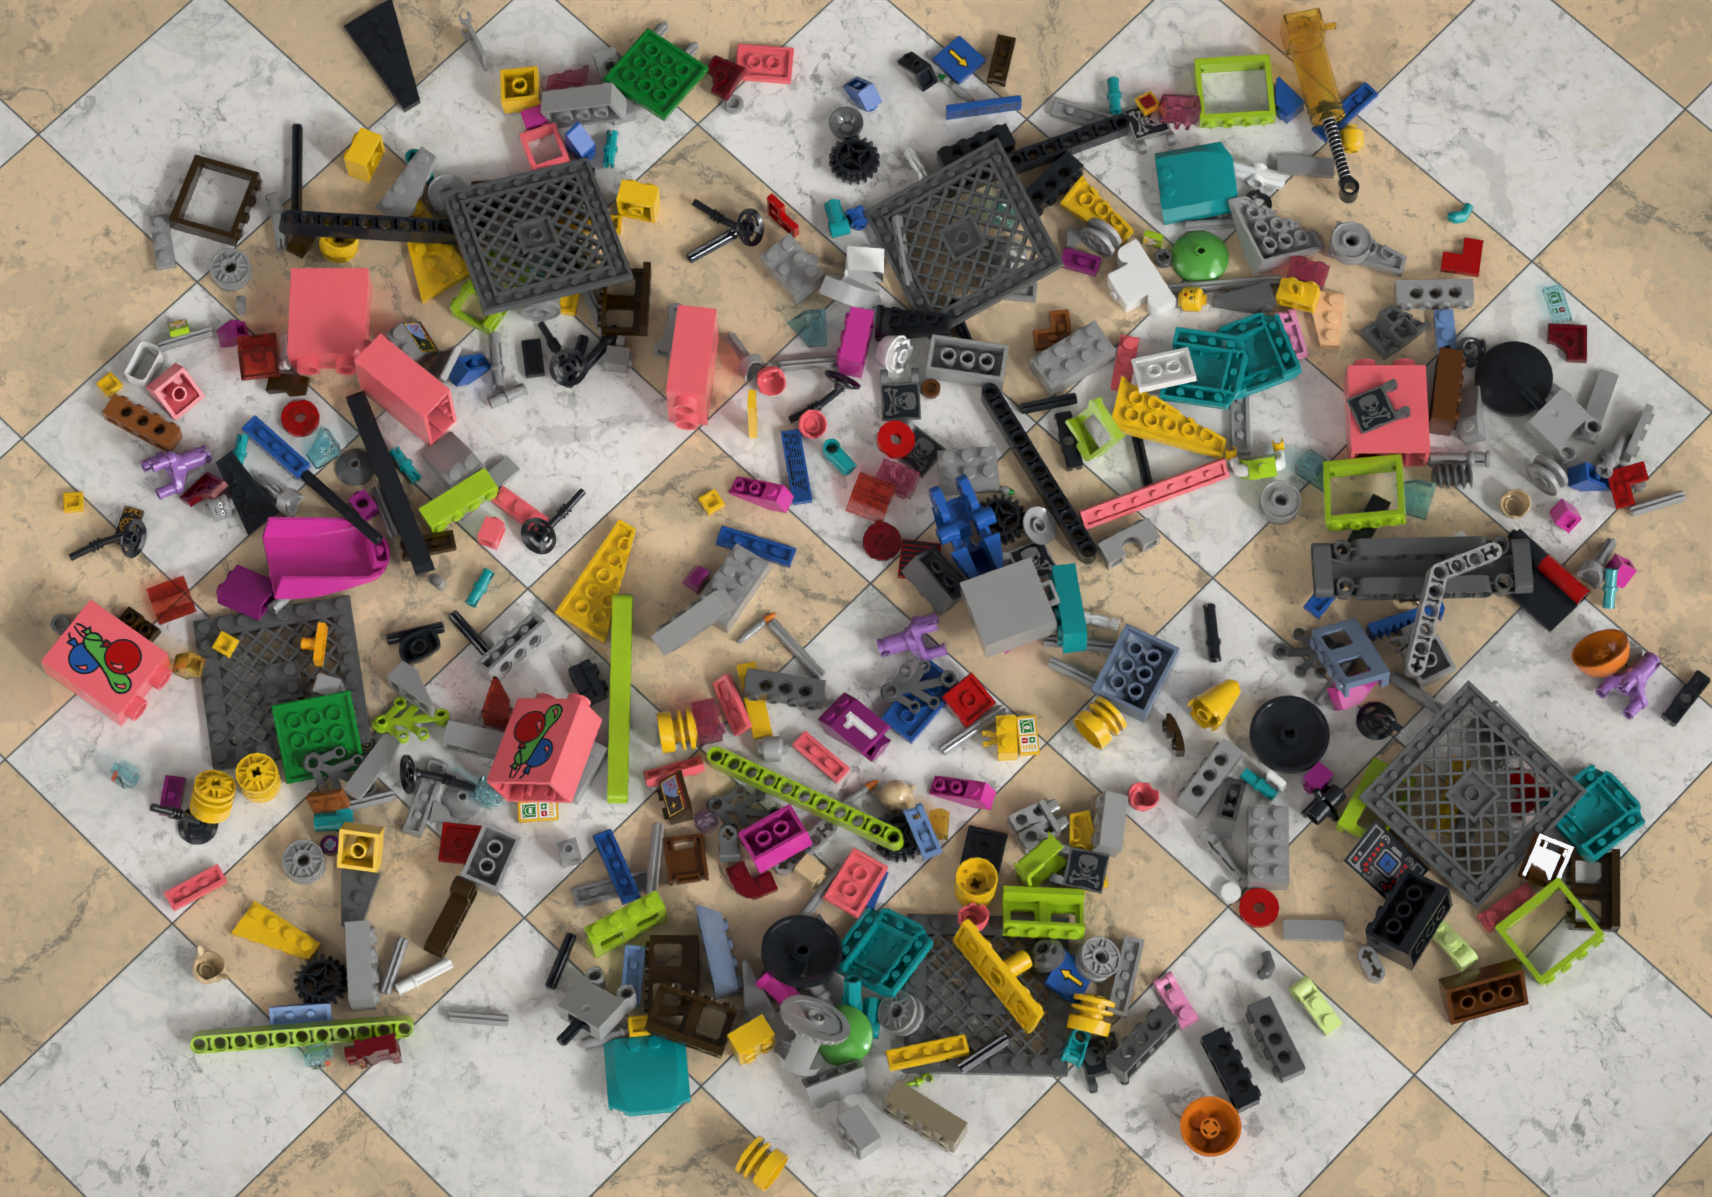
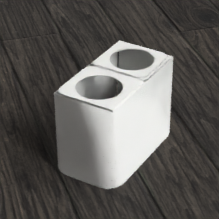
(864, 264)
(139, 357)

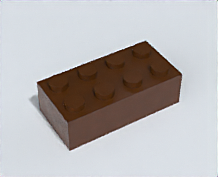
(1446, 391)

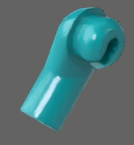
(1460, 216)

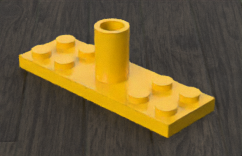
(1000, 974)

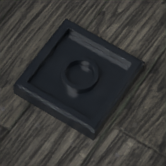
(985, 845)

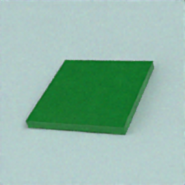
(656, 74)
(317, 727)

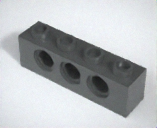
(793, 683)
(1266, 1009)
(1124, 1067)

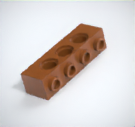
(165, 441)

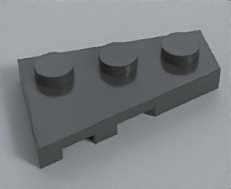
(356, 894)

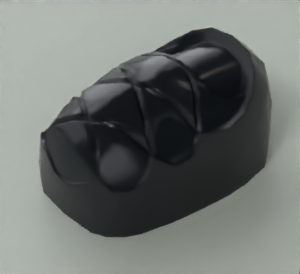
(419, 646)

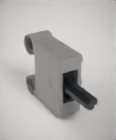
(1557, 421)
(593, 1008)

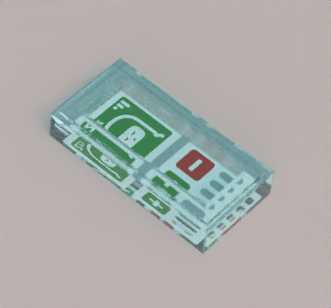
(1557, 304)

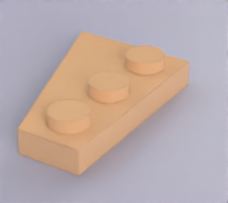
(1328, 319)

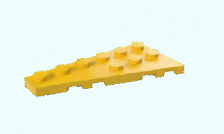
(434, 265)
(590, 599)

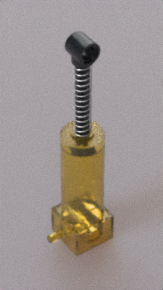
(1304, 40)

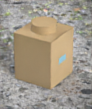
(810, 871)

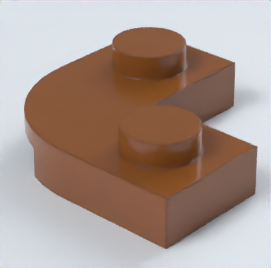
(1059, 330)

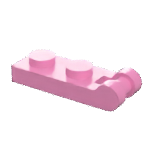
(1294, 332)
(1176, 1000)

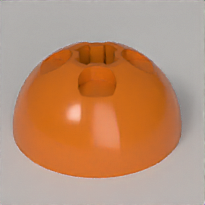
(1602, 653)
(1211, 1115)

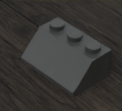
(935, 579)

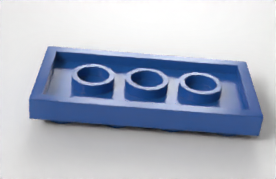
(911, 725)

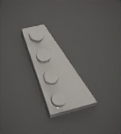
(409, 186)
(1380, 258)

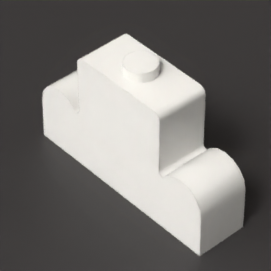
(1139, 282)

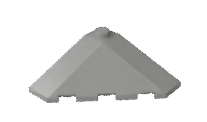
(1269, 240)

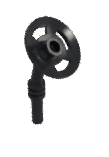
(744, 228)
(564, 362)
(840, 382)
(547, 530)
(128, 537)
(1378, 721)
(412, 774)
(192, 824)

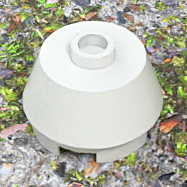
(894, 352)

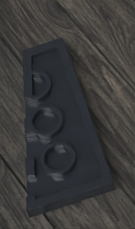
(910, 323)
(246, 494)

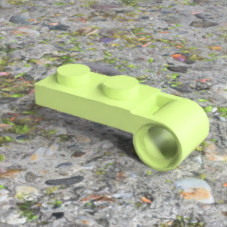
(1458, 950)
(1315, 1004)

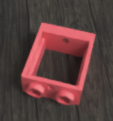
(545, 130)

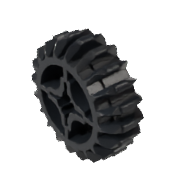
(850, 169)
(1015, 515)
(910, 848)
(325, 966)

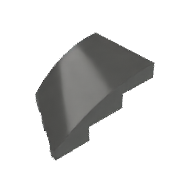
(1392, 331)

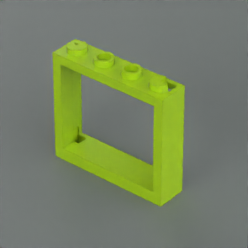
(1233, 64)
(1364, 466)
(1565, 964)

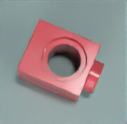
(491, 532)

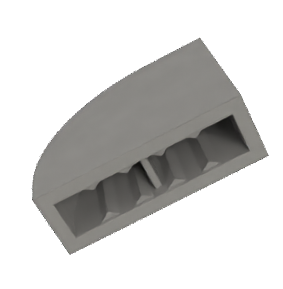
(849, 291)

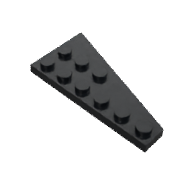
(382, 44)

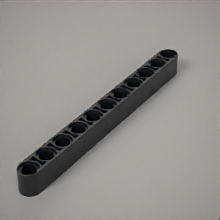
(1057, 144)
(375, 227)
(1041, 481)
(390, 483)

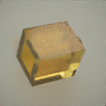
(188, 665)
(939, 821)

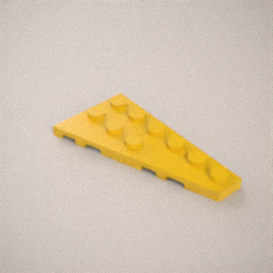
(1159, 422)

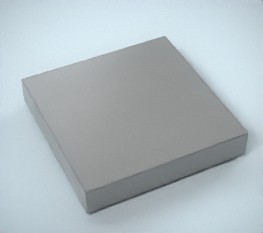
(444, 363)

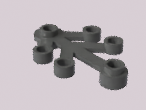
(1305, 652)
(915, 687)
(335, 772)
(741, 809)

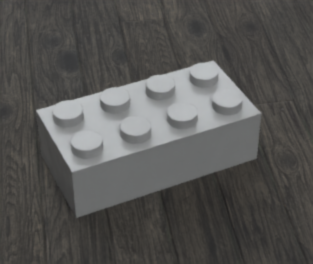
(584, 104)
(1072, 359)
(966, 361)
(741, 577)
(696, 619)
(1267, 847)
(361, 966)

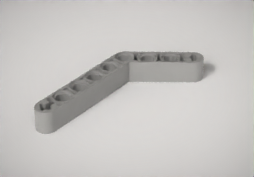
(1434, 603)

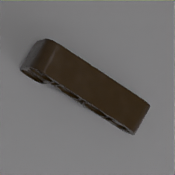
(452, 916)

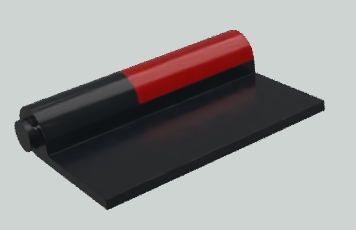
(1554, 588)

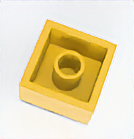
(520, 88)
(364, 154)
(638, 200)
(360, 847)
(751, 1040)

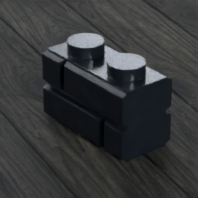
(587, 681)

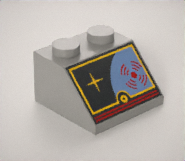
(413, 341)

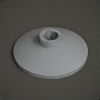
(1045, 524)
(460, 808)

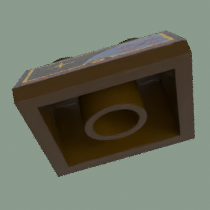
(675, 799)

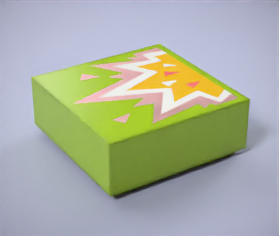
(1153, 239)
(178, 328)

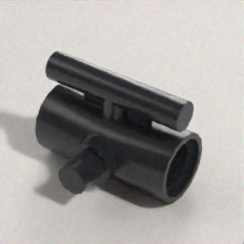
(1324, 804)

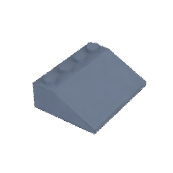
(1136, 672)
(718, 953)

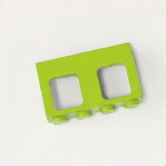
(490, 322)
(1355, 807)
(1043, 903)
(626, 924)

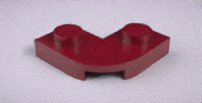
(750, 887)

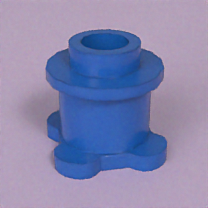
(857, 218)

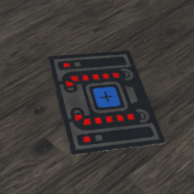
(1382, 863)

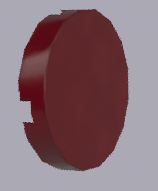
(882, 541)

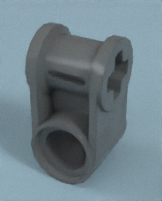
(728, 847)

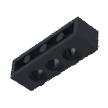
(964, 146)
(1067, 165)
(1239, 1099)

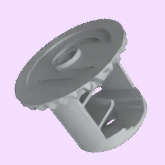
(812, 1024)

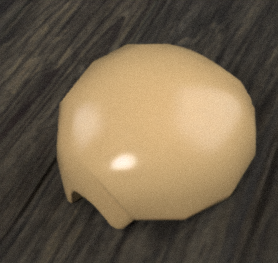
(1515, 503)

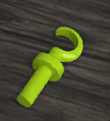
(917, 1081)

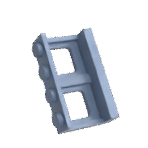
(1360, 648)

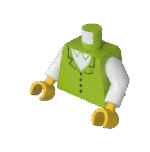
(1258, 466)

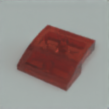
(871, 498)
(171, 600)

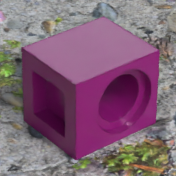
(366, 512)
(1317, 777)

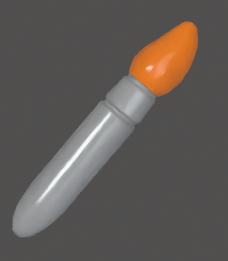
(756, 627)
(858, 793)

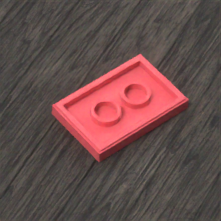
(766, 63)
(855, 883)

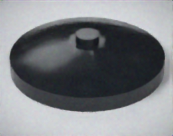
(1506, 370)
(1289, 734)
(801, 951)

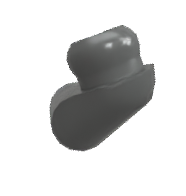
(1268, 967)

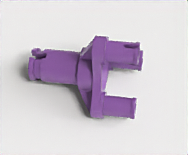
(176, 467)
(912, 639)
(1632, 683)

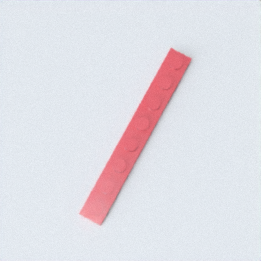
(1154, 493)

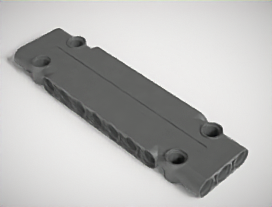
(1399, 566)

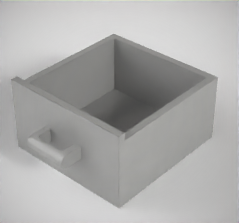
(1009, 607)

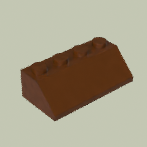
(1483, 991)

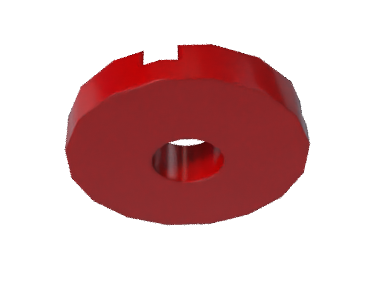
(303, 428)
(898, 429)
(1263, 897)

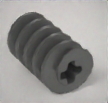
(1453, 475)

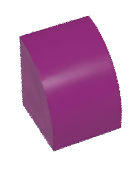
(230, 331)
(697, 579)
(877, 749)

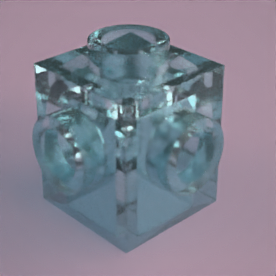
(486, 794)

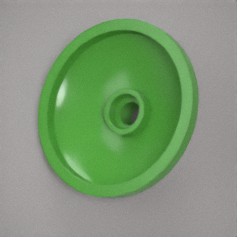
(1196, 266)
(857, 1043)

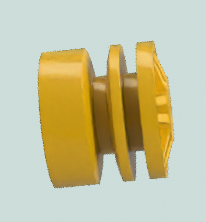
(338, 252)
(1099, 722)
(676, 730)
(263, 786)
(212, 796)
(978, 873)
(1091, 1014)
(758, 1161)

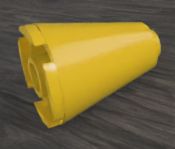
(1214, 704)

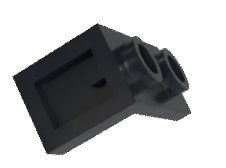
(920, 69)

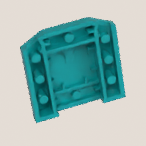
(1195, 182)
(1268, 352)
(1218, 367)
(1601, 816)
(883, 950)
(646, 1075)

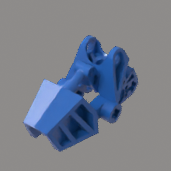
(954, 525)

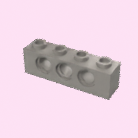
(603, 61)
(1441, 287)
(514, 647)
(1195, 804)

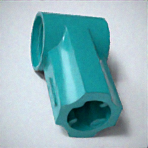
(838, 223)
(839, 458)
(332, 821)
(852, 992)
(870, 1009)

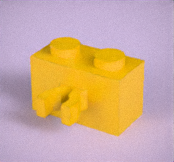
(1298, 294)
(1004, 737)

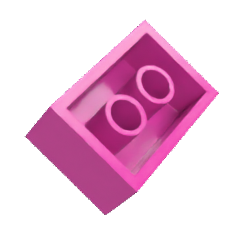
(855, 341)
(775, 838)

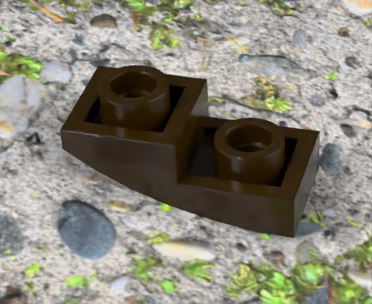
(300, 245)
(290, 384)
(140, 624)
(1173, 731)

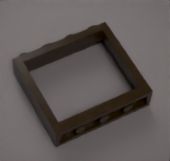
(230, 238)

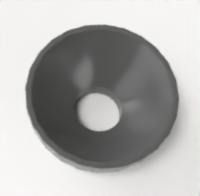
(846, 115)
(1050, 959)

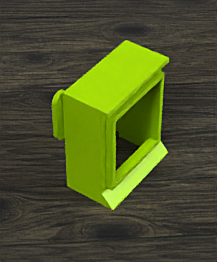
(1086, 444)
(1040, 862)

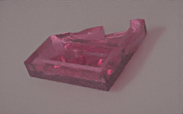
(568, 78)

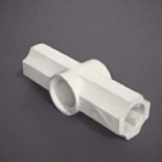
(1259, 175)

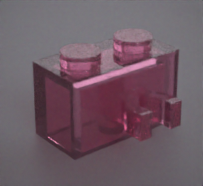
(1179, 110)
(1308, 270)
(899, 475)
(707, 721)

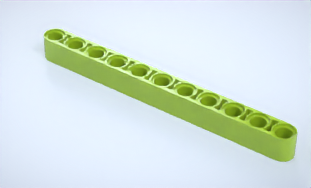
(620, 699)
(811, 805)
(293, 1039)

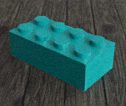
(1069, 612)

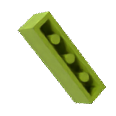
(459, 500)

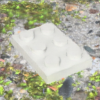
(1163, 370)

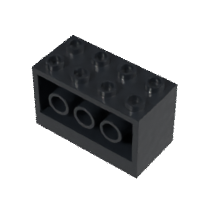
(1408, 918)

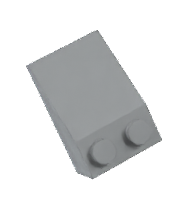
(451, 460)

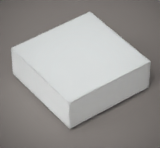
(1275, 781)

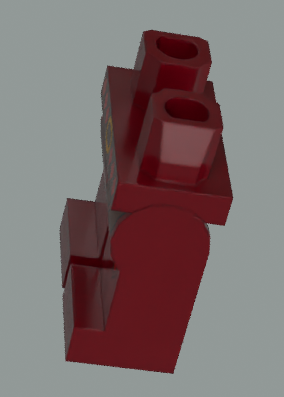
(373, 1050)

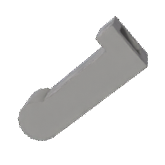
(664, 348)

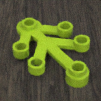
(407, 721)

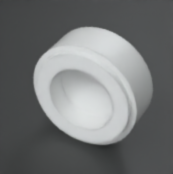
(1230, 893)

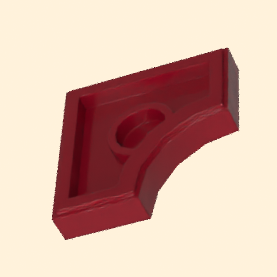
(725, 77)
(1570, 339)
(205, 487)

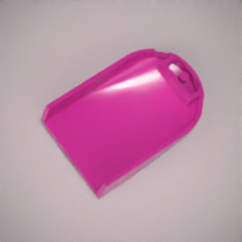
(320, 556)

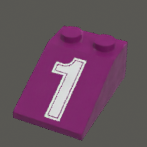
(853, 724)

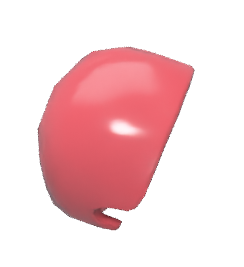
(771, 380)
(812, 424)
(1142, 796)
(976, 914)

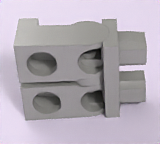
(1034, 822)

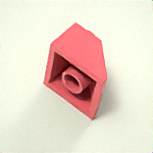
(175, 391)

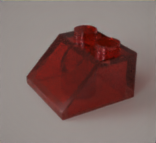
(258, 356)
(497, 706)

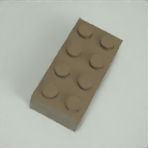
(925, 1116)

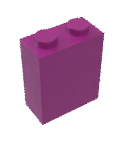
(246, 592)

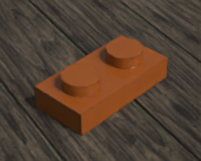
(328, 800)

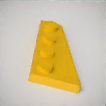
(1086, 203)
(1080, 833)
(271, 930)

